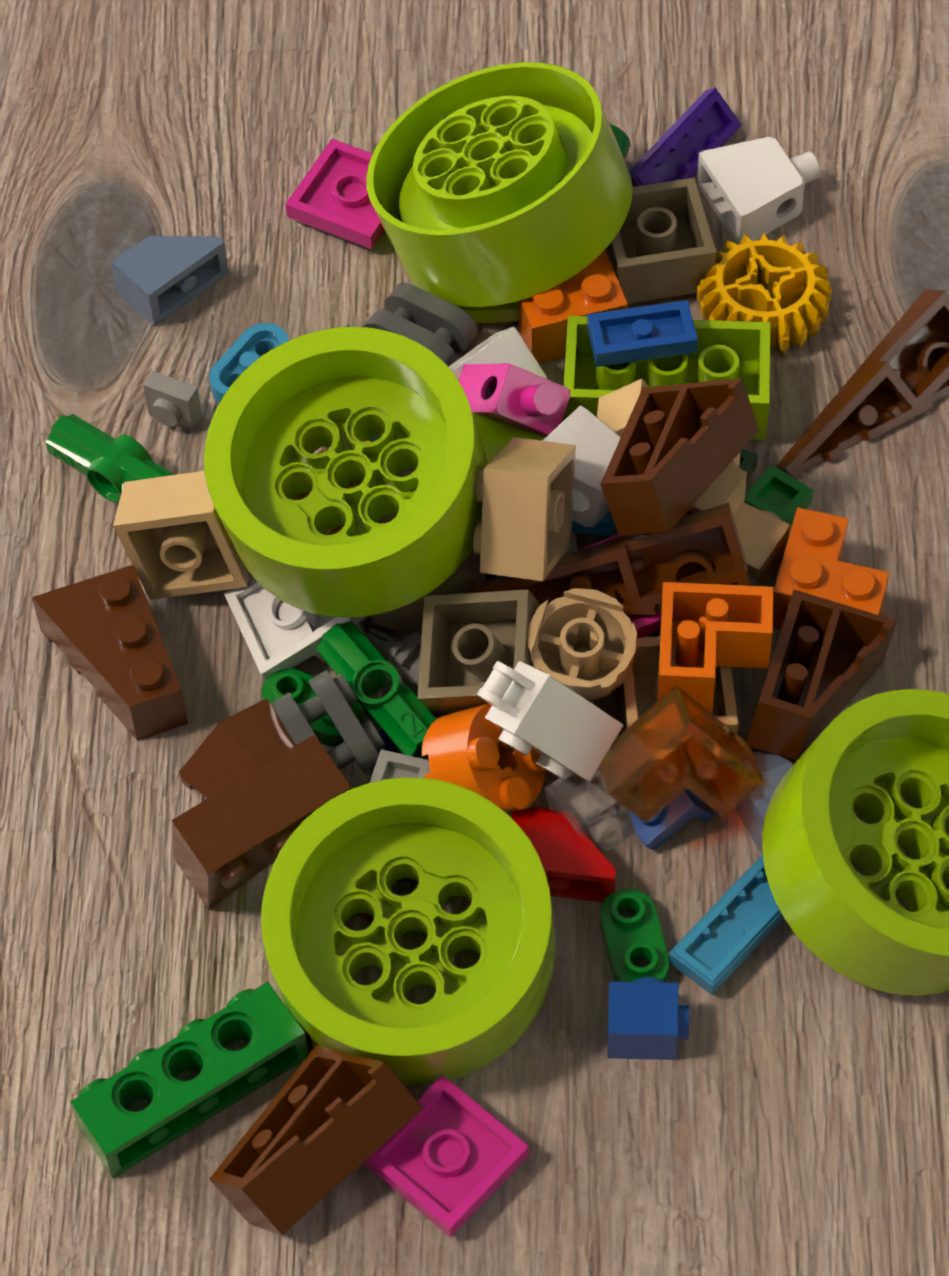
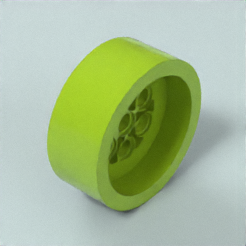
(500, 184)
(338, 393)
(811, 835)
(345, 865)

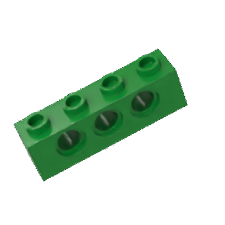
(178, 1106)

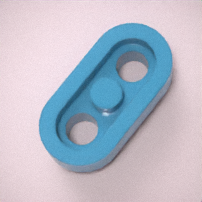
(244, 351)

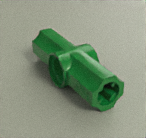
(101, 457)
(366, 671)

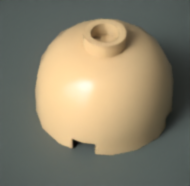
(583, 642)

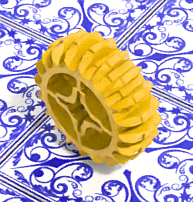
(768, 284)

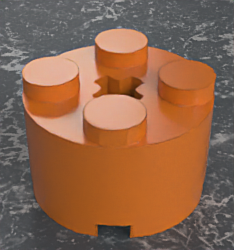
(469, 754)

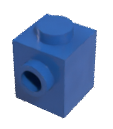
(645, 1019)

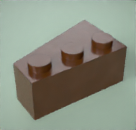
(674, 452)
(117, 647)
(816, 671)
(248, 822)
(313, 1137)

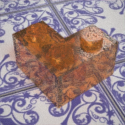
(677, 749)

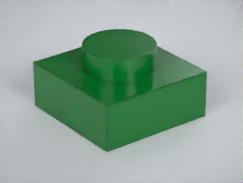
(779, 494)

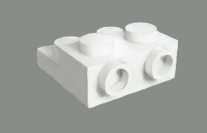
(276, 631)

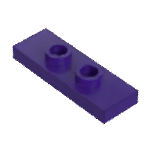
(676, 154)

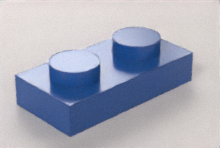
(642, 333)

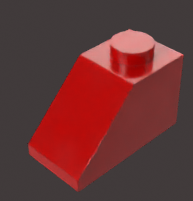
(571, 865)

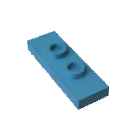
(728, 931)

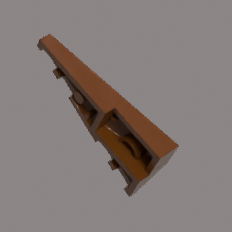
(889, 388)
(633, 567)
(237, 749)

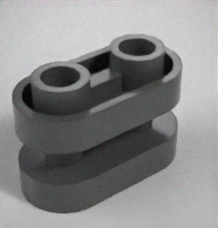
(426, 320)
(332, 698)

